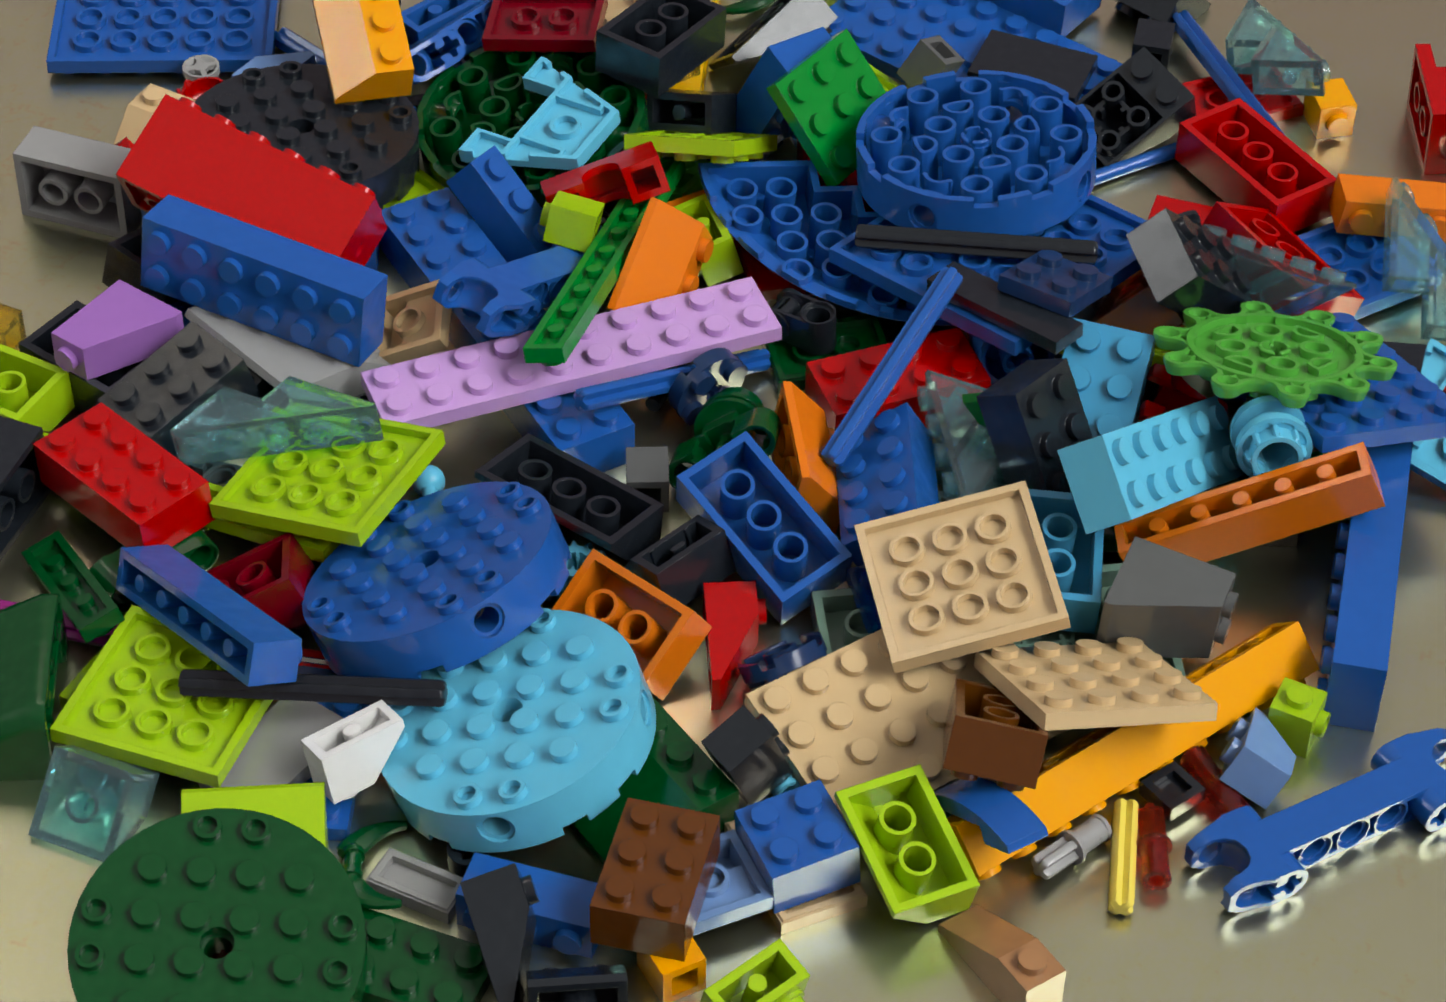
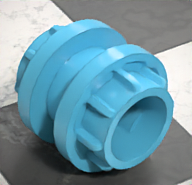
(1269, 436)

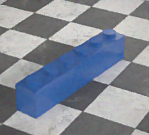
(209, 615)

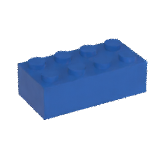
(886, 473)
(767, 525)

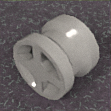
(200, 66)

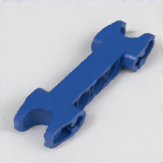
(446, 46)
(510, 293)
(1278, 848)

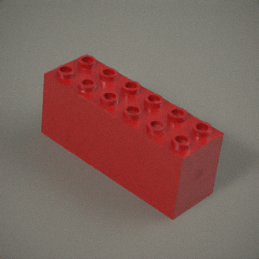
(248, 180)

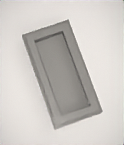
(416, 884)

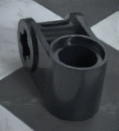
(806, 322)

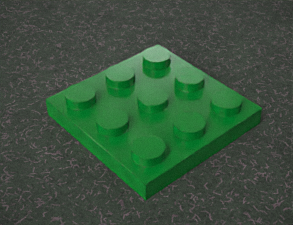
(825, 101)

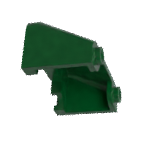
(30, 649)

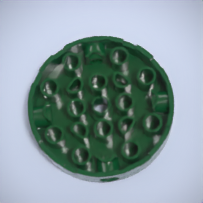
(492, 97)
(212, 886)

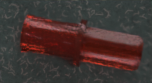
(1154, 847)

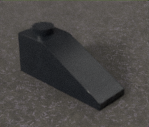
(504, 926)

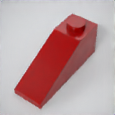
(735, 622)

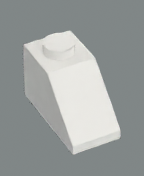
(353, 750)

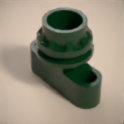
(722, 420)

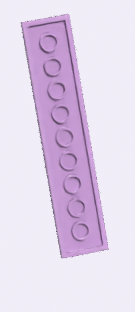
(614, 347)

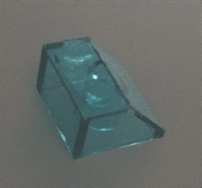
(91, 801)

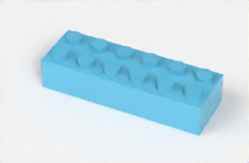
(1150, 464)

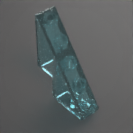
(1274, 55)
(1415, 258)
(1282, 283)
(285, 420)
(961, 443)

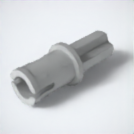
(1071, 846)

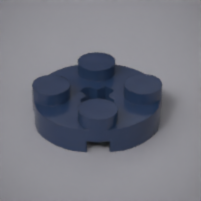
(713, 373)
(781, 659)

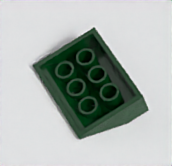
(672, 775)

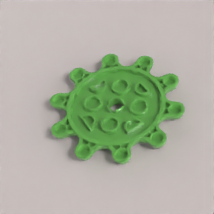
(1274, 354)

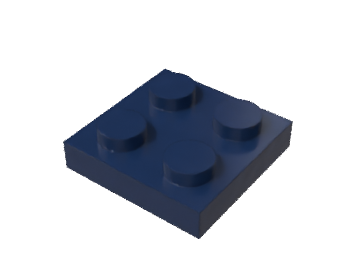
(1055, 283)

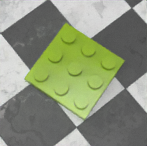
(719, 148)

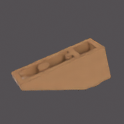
(1005, 957)

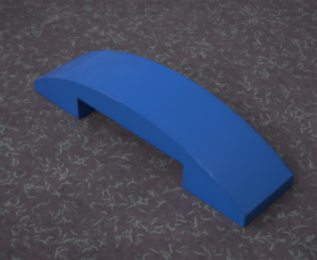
(1001, 815)

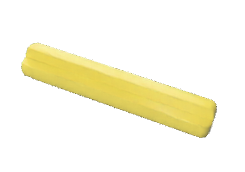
(1123, 857)

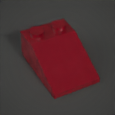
(271, 578)

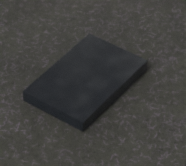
(1041, 60)

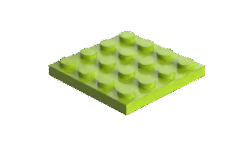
(330, 491)
(135, 710)

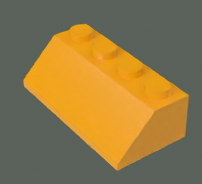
(364, 49)

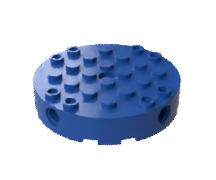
(976, 154)
(428, 572)

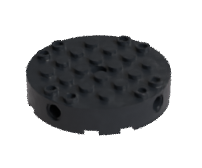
(296, 110)

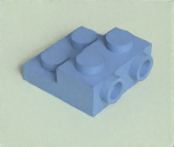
(734, 889)

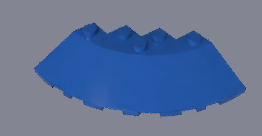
(790, 225)

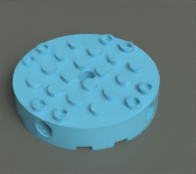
(525, 737)

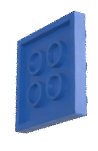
(1361, 260)

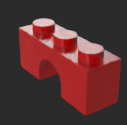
(627, 174)

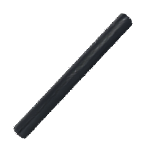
(971, 243)
(318, 688)

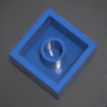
(799, 845)

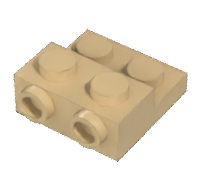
(414, 324)

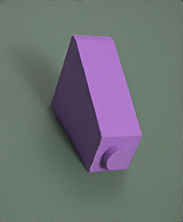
(114, 331)

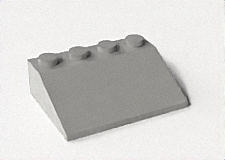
(278, 358)

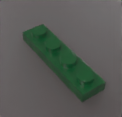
(81, 594)

